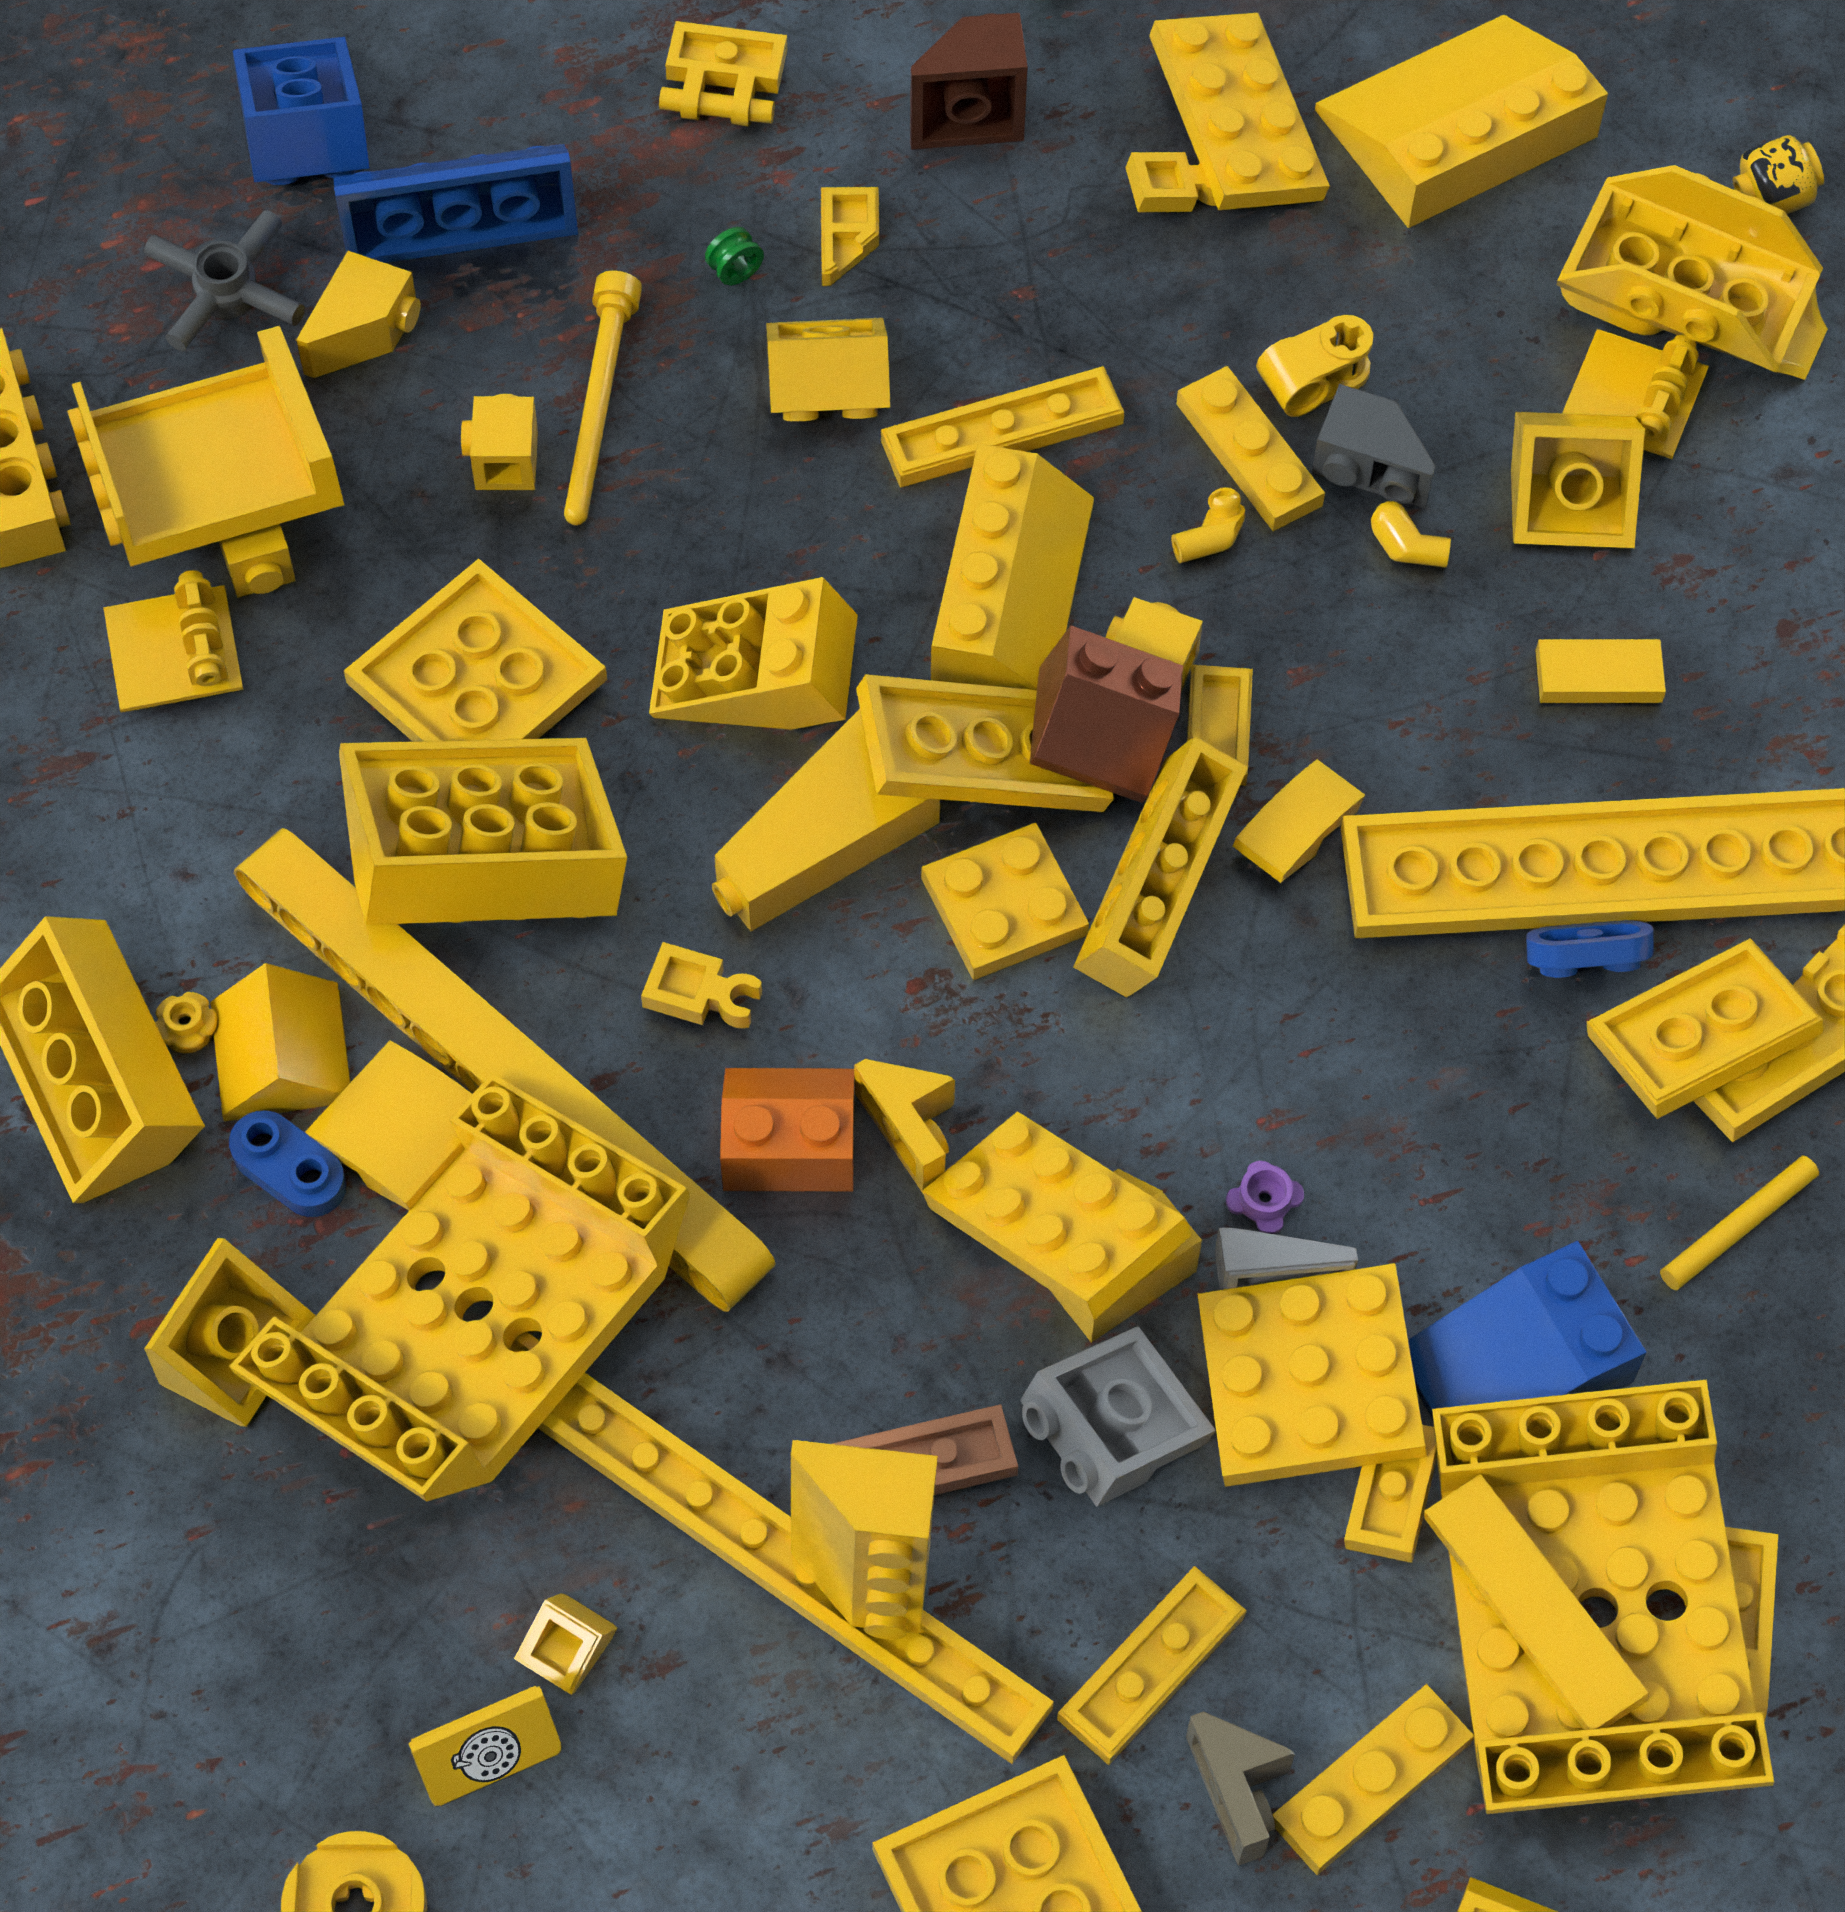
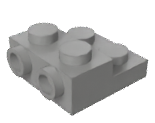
(1113, 1415)

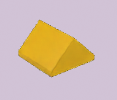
(279, 1043)
(213, 1324)

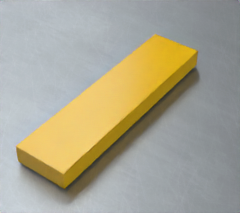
(1013, 421)
(1536, 1605)

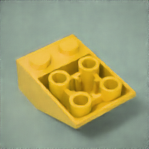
(757, 658)

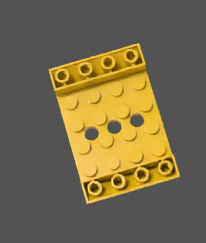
(524, 1217)
(1620, 1507)

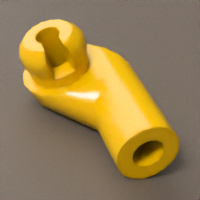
(1218, 528)
(1403, 540)

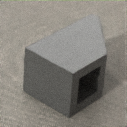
(1373, 448)

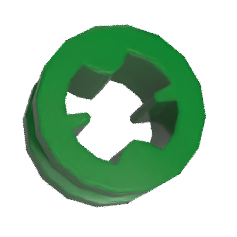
(734, 256)

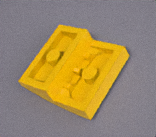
(394, 1124)

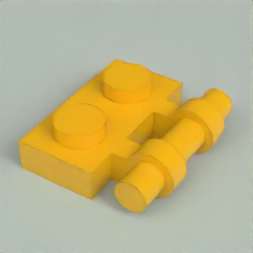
(728, 59)

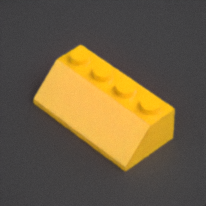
(1010, 571)
(91, 1058)
(865, 1531)

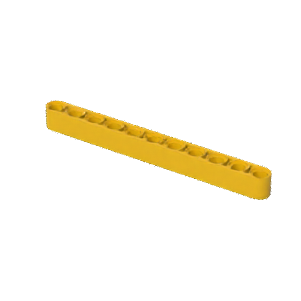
(475, 1040)

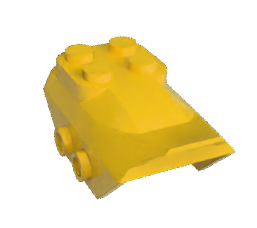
(1699, 264)

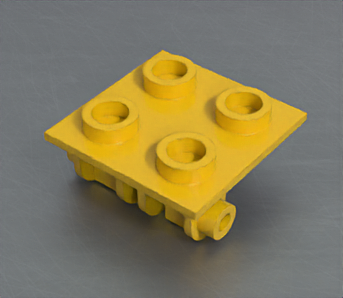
(1640, 382)
(173, 646)

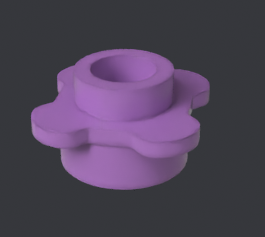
(1269, 1179)

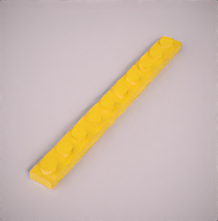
(757, 1541)

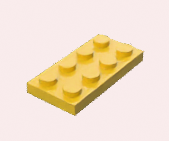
(1238, 111)
(961, 745)
(1057, 1214)

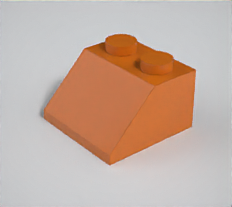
(787, 1129)

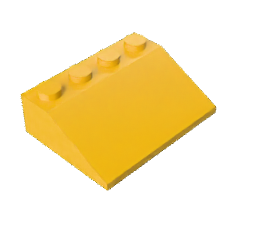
(1465, 116)
(480, 831)

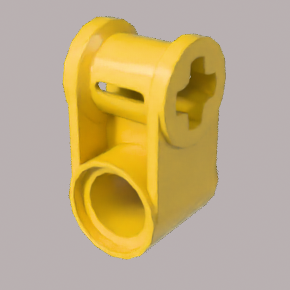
(1310, 366)

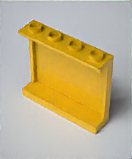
(207, 458)

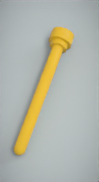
(615, 300)

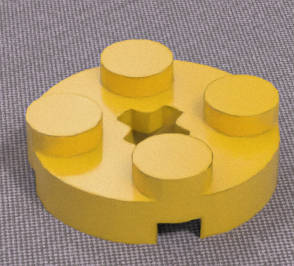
(353, 1862)

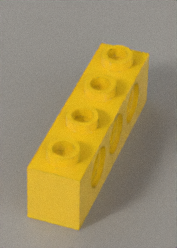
(34, 518)
(1160, 867)

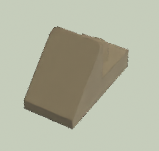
(1231, 1764)

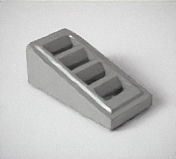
(1260, 1258)

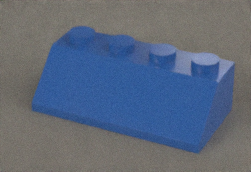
(458, 204)

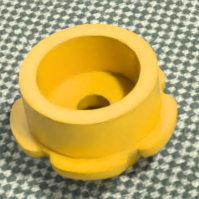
(190, 1036)

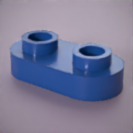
(1610, 944)
(284, 1160)

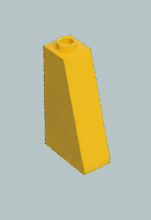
(816, 832)

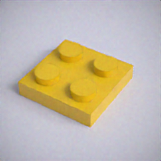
(1004, 901)

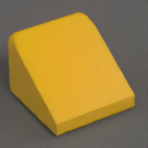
(565, 1642)

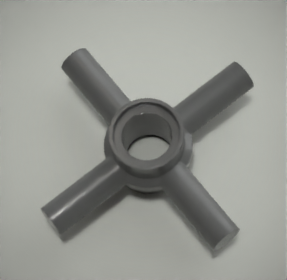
(224, 280)

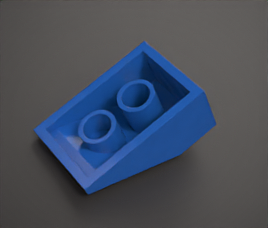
(301, 110)
(1528, 1337)

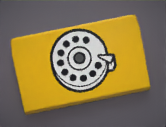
(485, 1746)

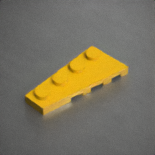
(1792, 1076)

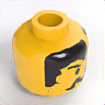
(1781, 173)

